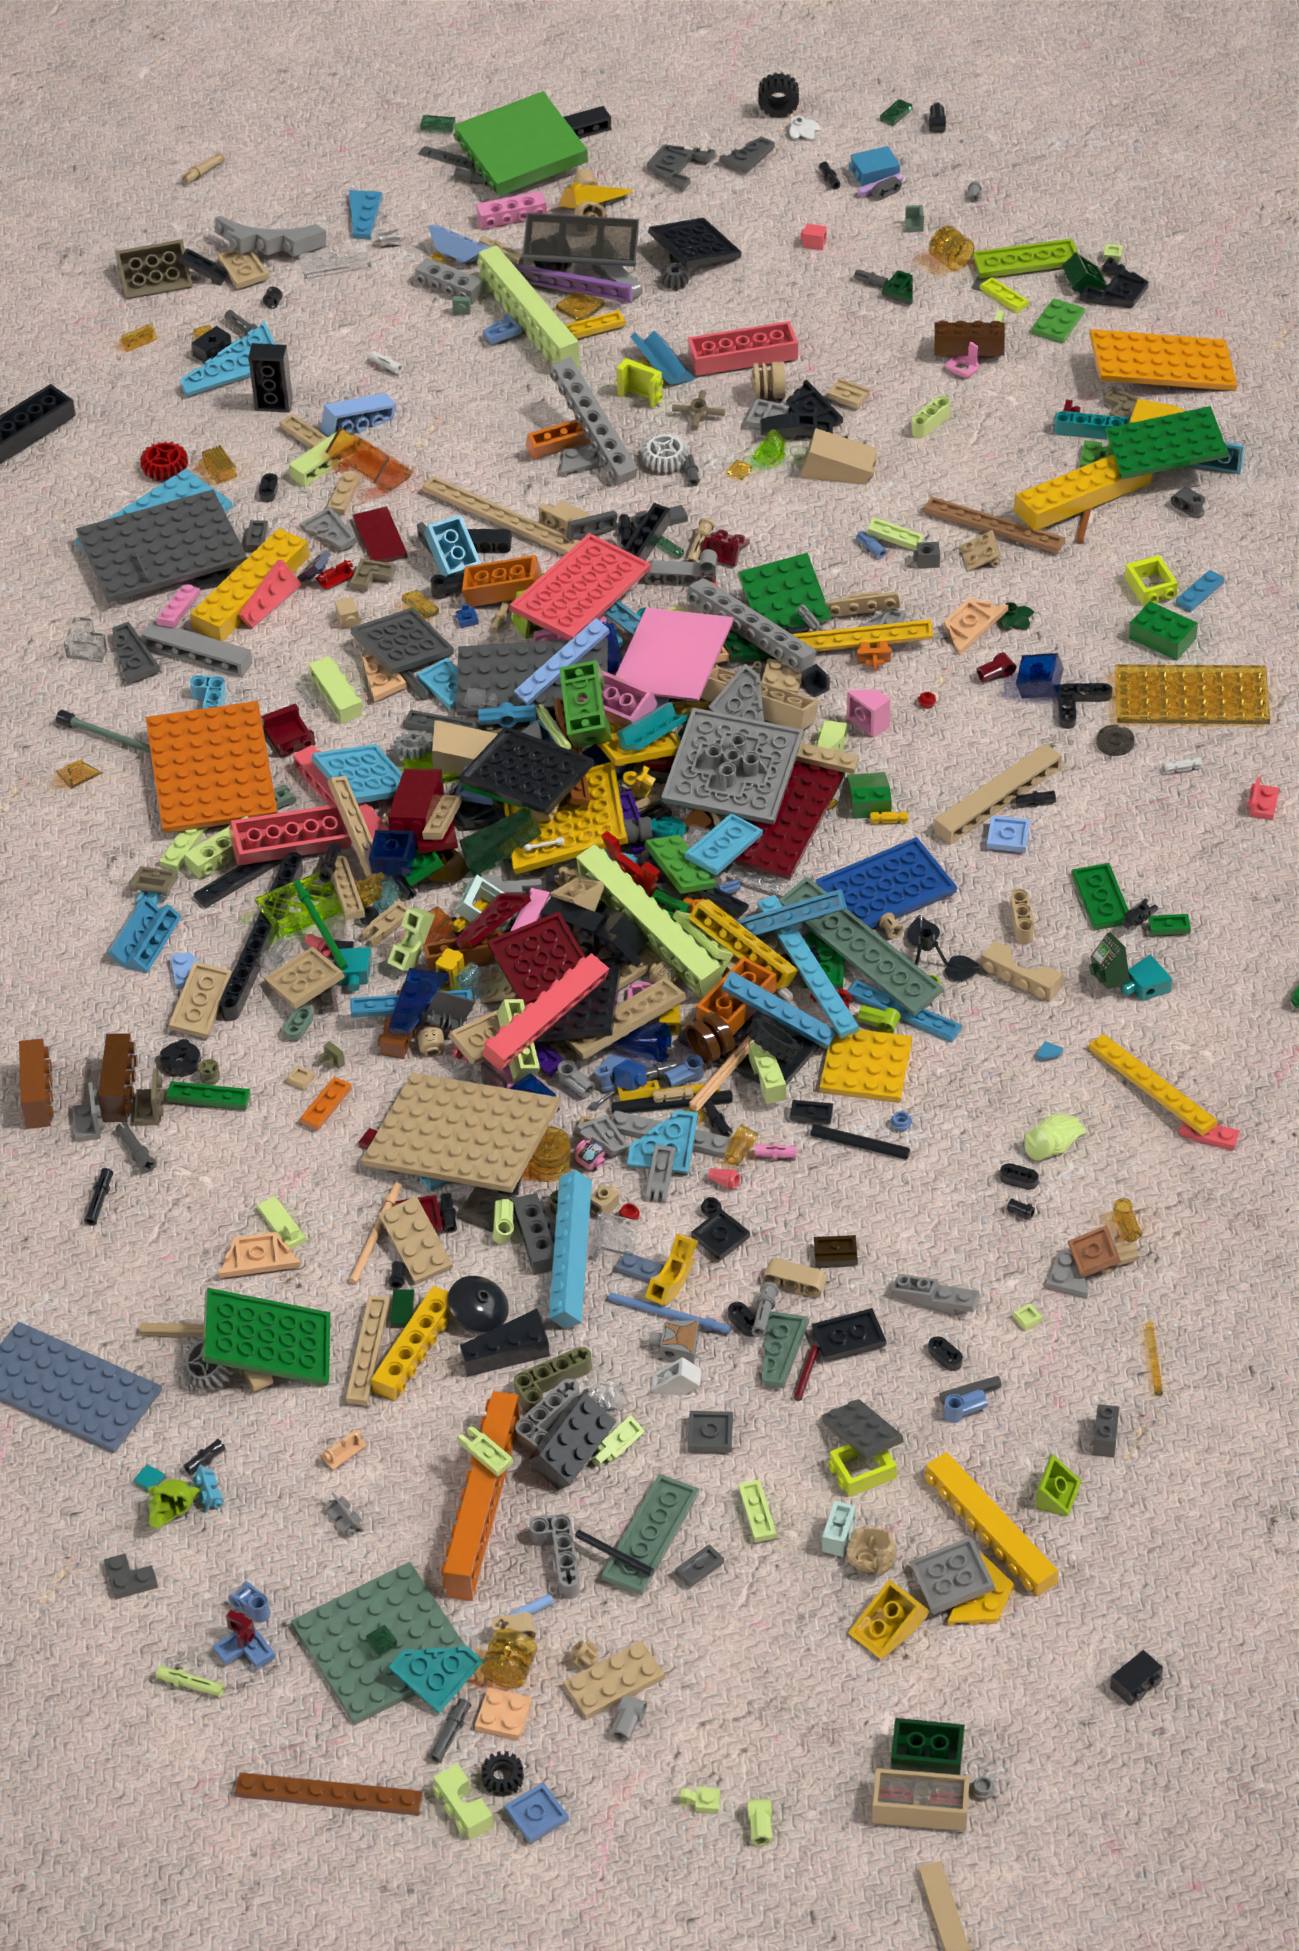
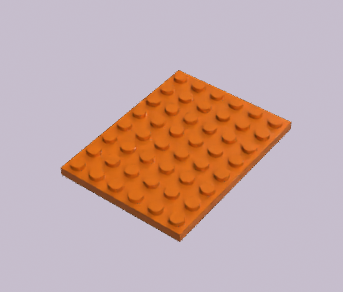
(210, 766)

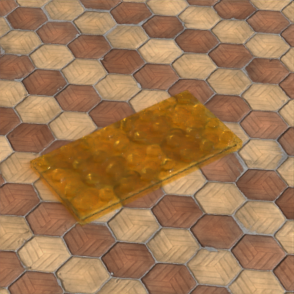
(1191, 694)

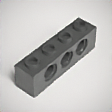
(535, 1232)

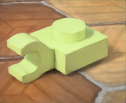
(705, 1800)

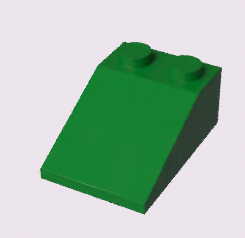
(869, 794)

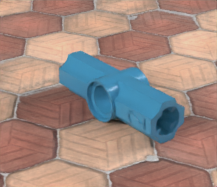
(507, 715)

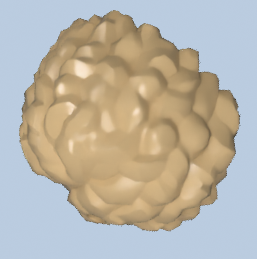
(871, 1550)

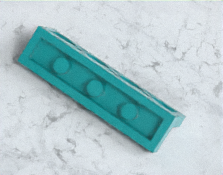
(650, 727)

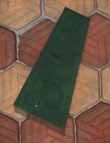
(499, 840)

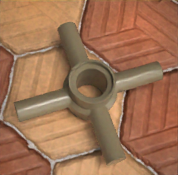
(698, 410)

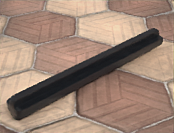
(860, 1141)

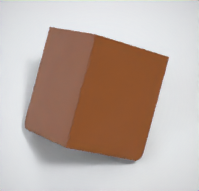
(698, 817)

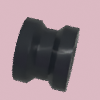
(272, 297)

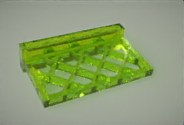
(296, 921)

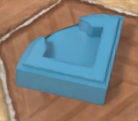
(1049, 1051)

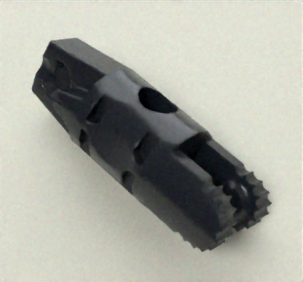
(1139, 914)

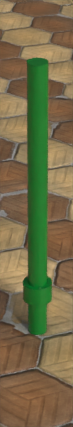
(305, 898)

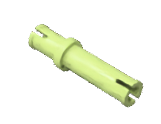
(180, 1678)

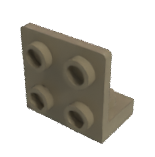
(148, 1103)

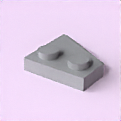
(604, 1134)

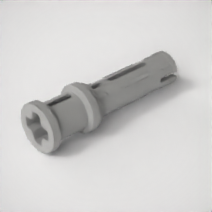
(765, 1303)

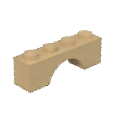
(1042, 982)

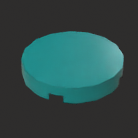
(667, 827)

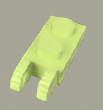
(486, 1451)

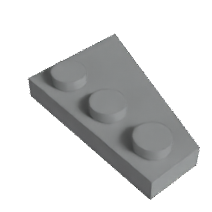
(329, 528)

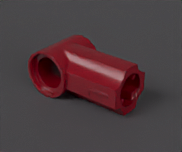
(999, 666)

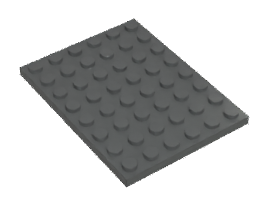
(173, 541)

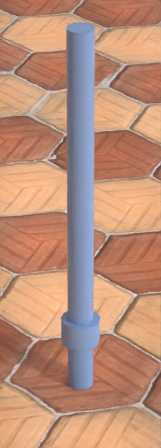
(709, 1323)

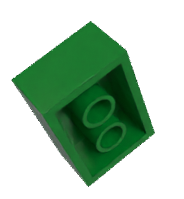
(1163, 630)

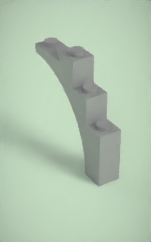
(269, 241)

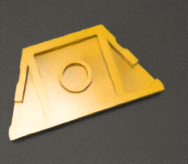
(986, 1607)

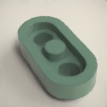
(295, 1025)

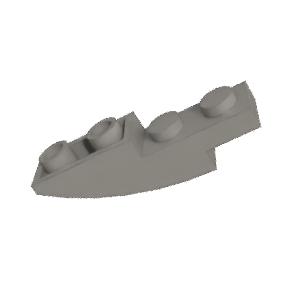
(513, 887)
(931, 1295)

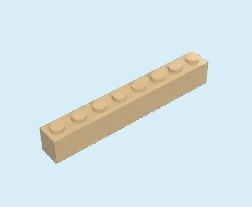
(997, 794)

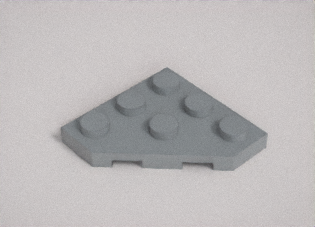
(741, 696)

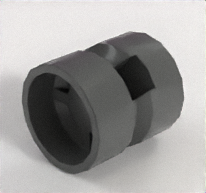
(638, 830)

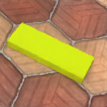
(1004, 295)

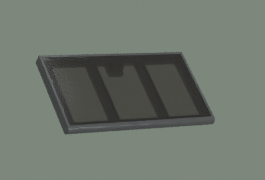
(580, 239)

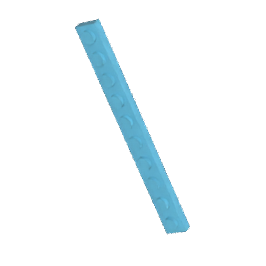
(812, 974)

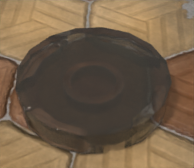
(1115, 740)

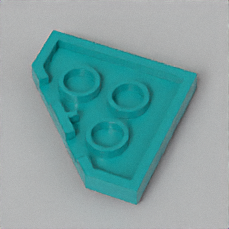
(436, 1672)

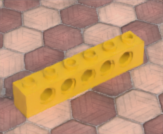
(741, 941)
(412, 1345)

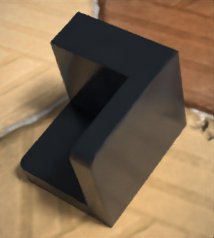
(815, 680)

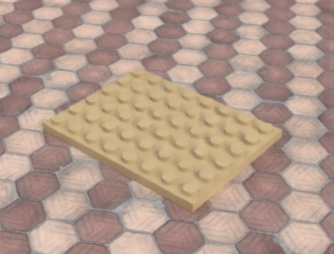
(461, 1132)

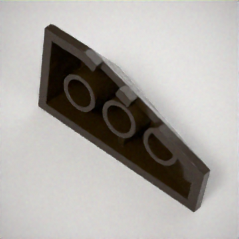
(453, 869)

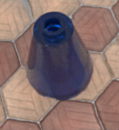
(647, 1042)

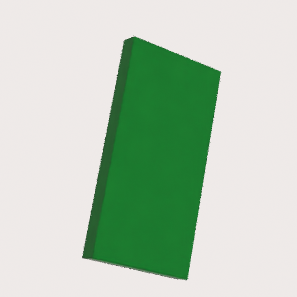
(1100, 895)
(831, 963)

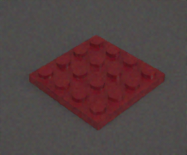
(536, 955)

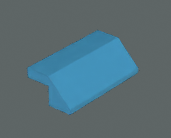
(663, 358)
(143, 935)

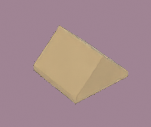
(581, 892)

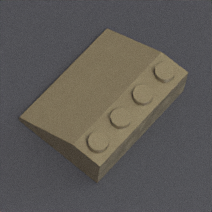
(153, 269)

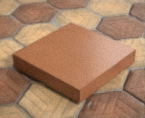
(1094, 1251)

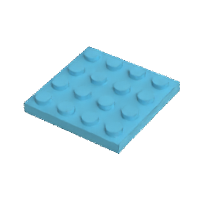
(366, 768)

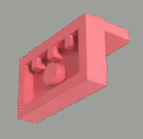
(1263, 801)

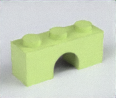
(407, 952)
(771, 1079)
(470, 1817)

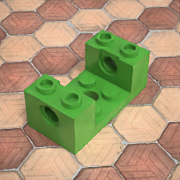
(584, 720)

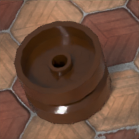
(710, 1037)

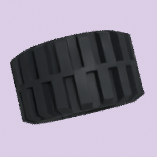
(778, 84)

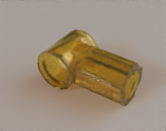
(742, 1141)
(1126, 1220)

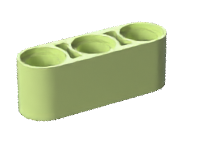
(930, 416)

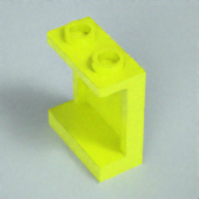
(639, 380)

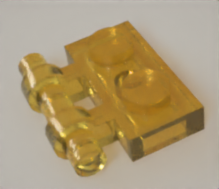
(370, 889)

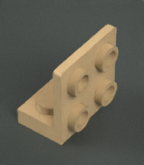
(559, 516)

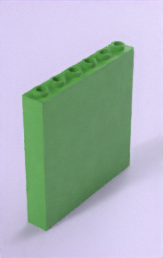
(520, 143)

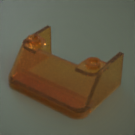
(369, 460)

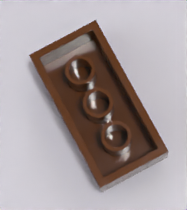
(955, 337)
(117, 1077)

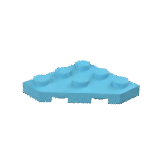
(675, 1132)

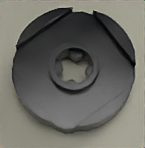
(179, 1049)

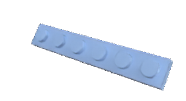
(568, 655)

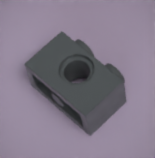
(1105, 1430)

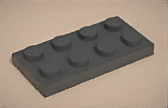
(862, 1428)

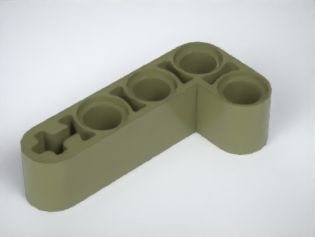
(547, 1375)

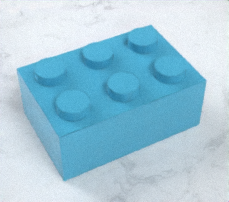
(451, 546)

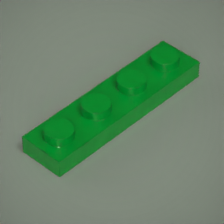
(208, 1095)

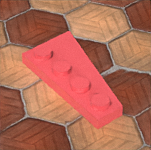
(270, 593)

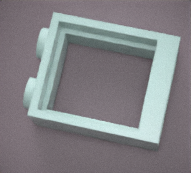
(483, 889)

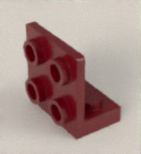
(725, 545)

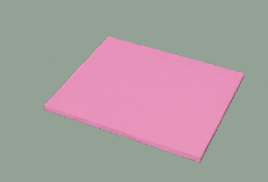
(674, 652)

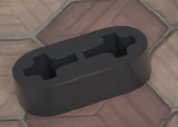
(270, 488)
(1019, 1176)
(740, 1320)
(948, 1351)

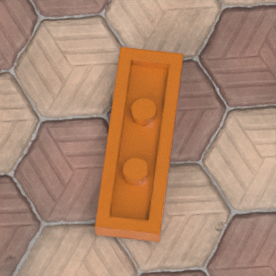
(326, 1103)

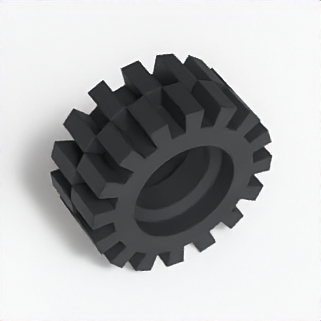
(502, 1762)

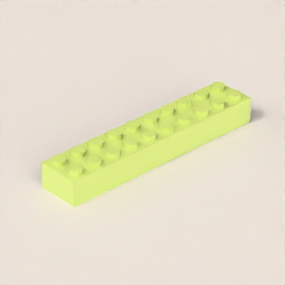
(526, 307)
(664, 935)

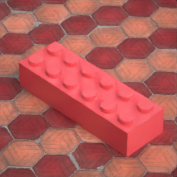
(742, 348)
(287, 832)

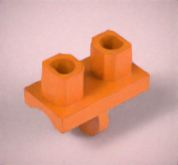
(873, 656)

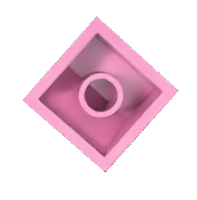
(868, 710)

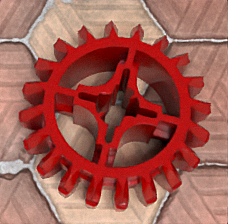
(163, 460)

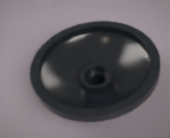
(471, 1310)

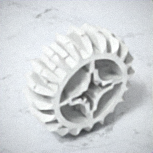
(664, 453)

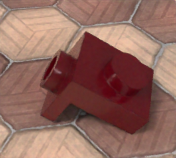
(242, 1625)

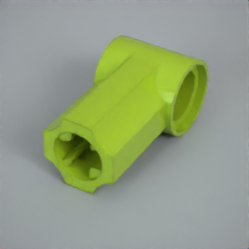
(884, 1020)

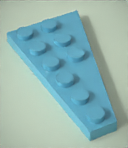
(229, 364)

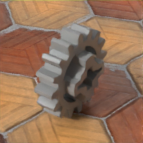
(413, 744)

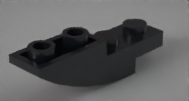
(794, 424)

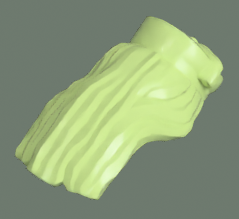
(1053, 1136)

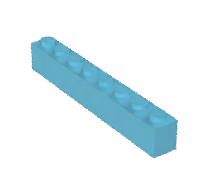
(570, 1249)

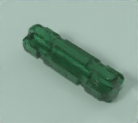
(671, 547)

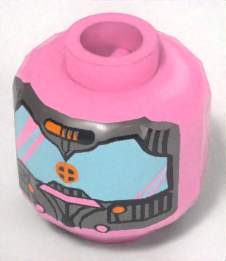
(589, 1154)

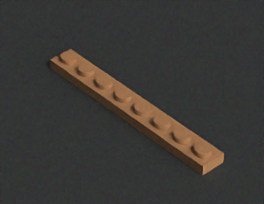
(1000, 526)

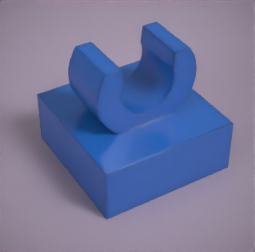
(466, 616)

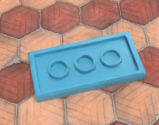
(723, 844)

